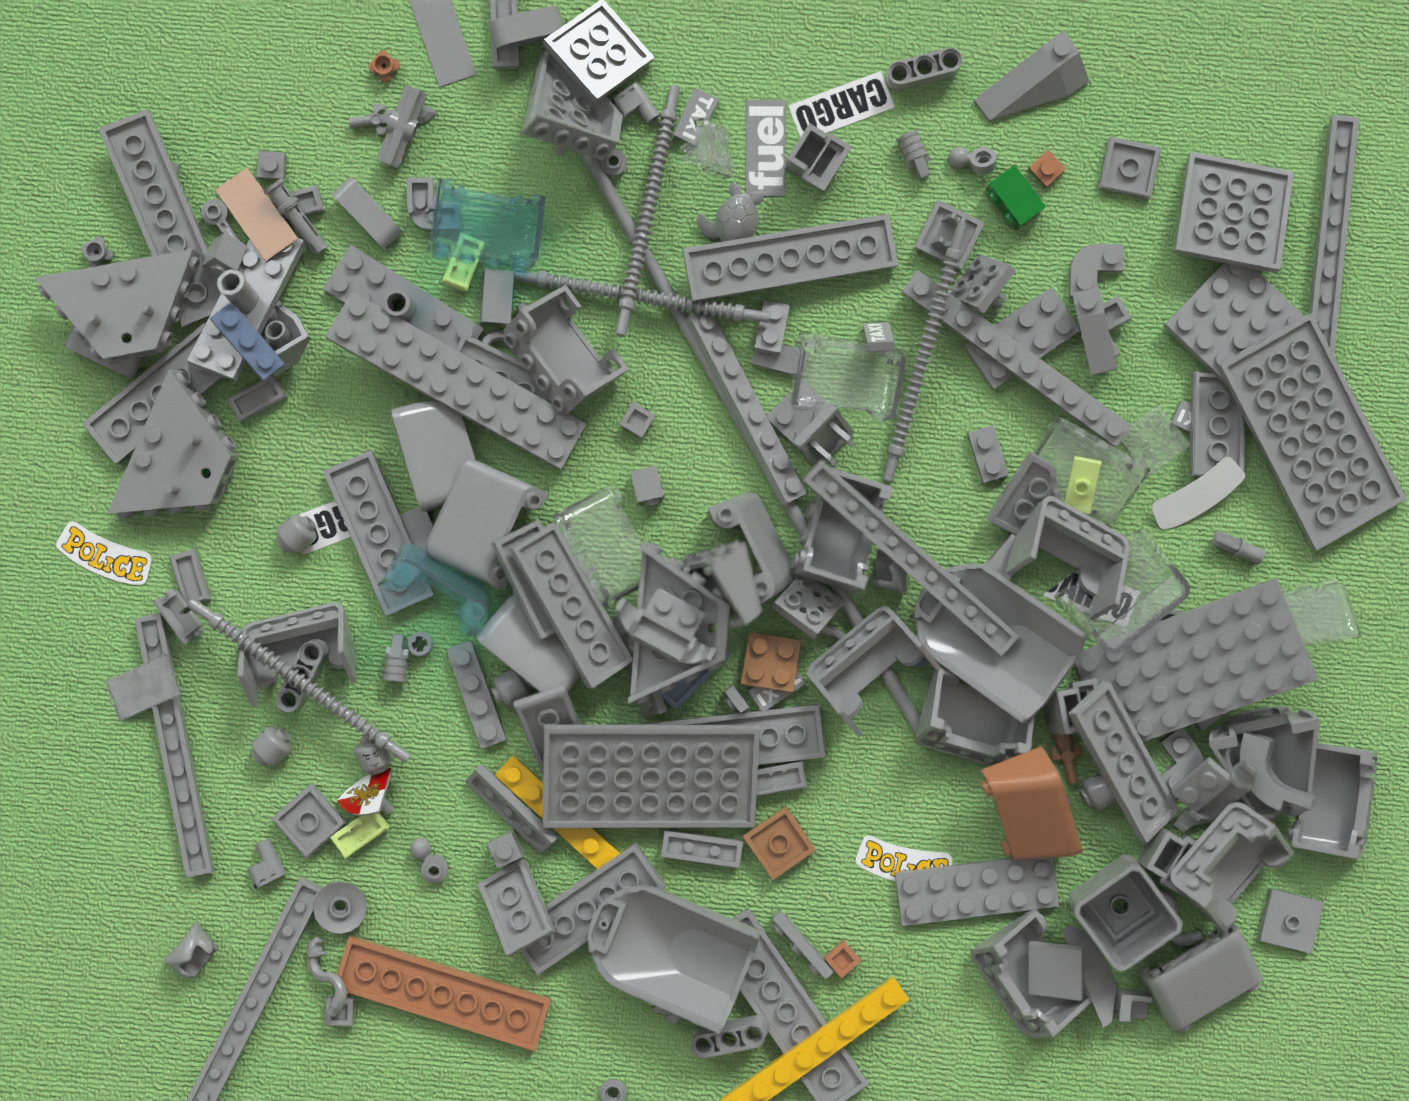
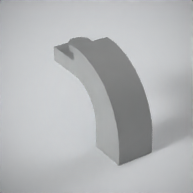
(1258, 752)

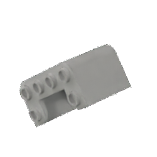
(831, 545)

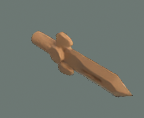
(1064, 741)

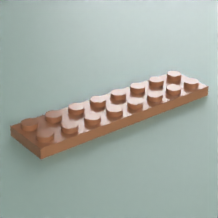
(443, 993)

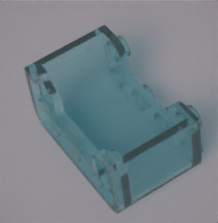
(485, 227)

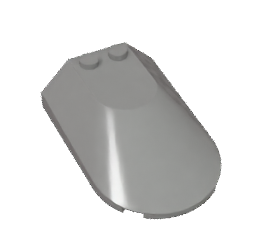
(1033, 665)
(672, 953)

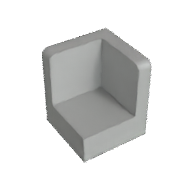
(1131, 1004)

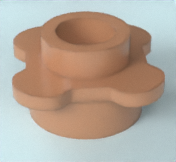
(380, 59)

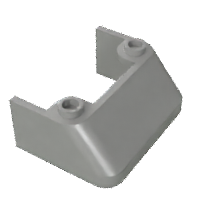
(1079, 541)
(285, 637)
(862, 657)

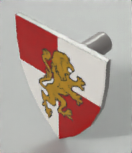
(368, 795)

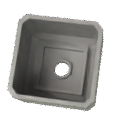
(1138, 929)

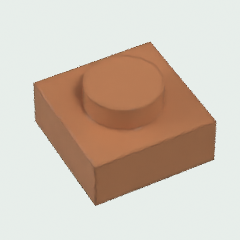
(1046, 169)
(842, 958)

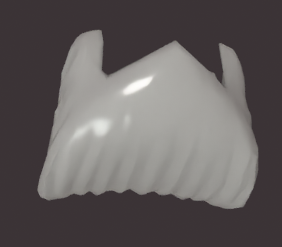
(889, 574)
(191, 951)

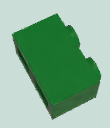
(1014, 198)

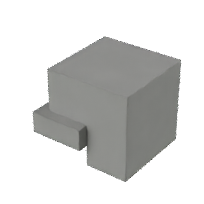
(817, 157)
(1063, 702)
(1164, 853)

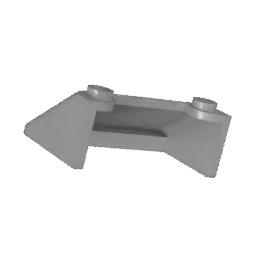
(474, 515)

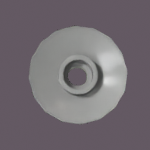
(336, 919)

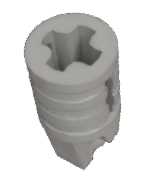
(914, 153)
(396, 659)

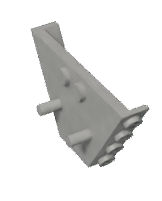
(567, 116)
(122, 299)
(172, 454)
(652, 670)

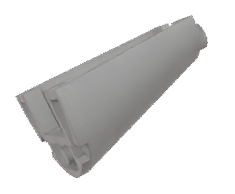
(1292, 755)

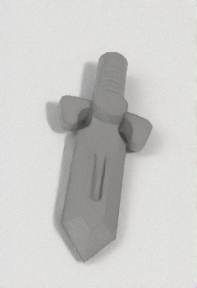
(378, 119)

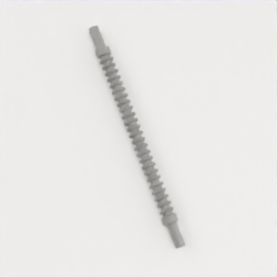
(668, 117)
(953, 255)
(738, 312)
(217, 621)

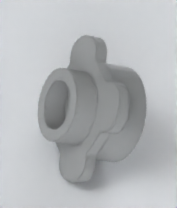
(89, 251)

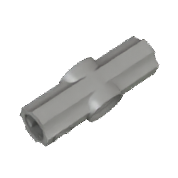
(402, 126)

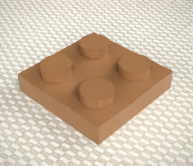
(771, 662)
(779, 842)

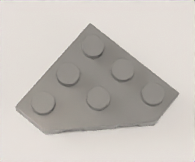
(1028, 486)

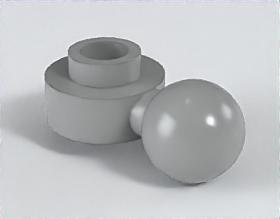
(981, 160)
(421, 849)

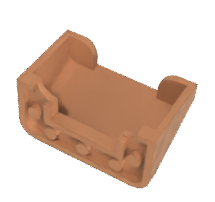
(1032, 807)

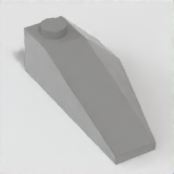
(1043, 77)
(285, 336)

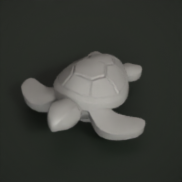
(735, 218)

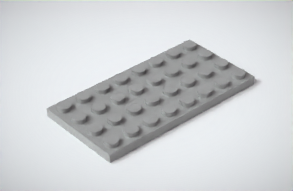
(1312, 431)
(1205, 661)
(650, 776)

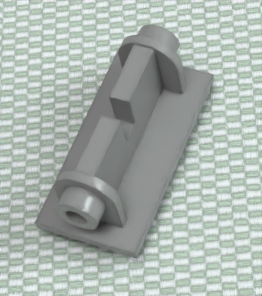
(172, 608)

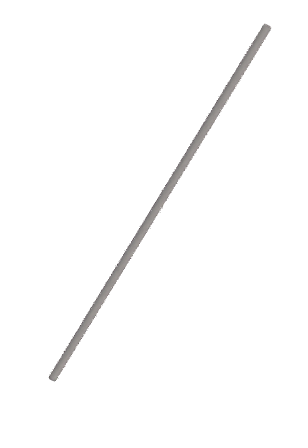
(791, 508)

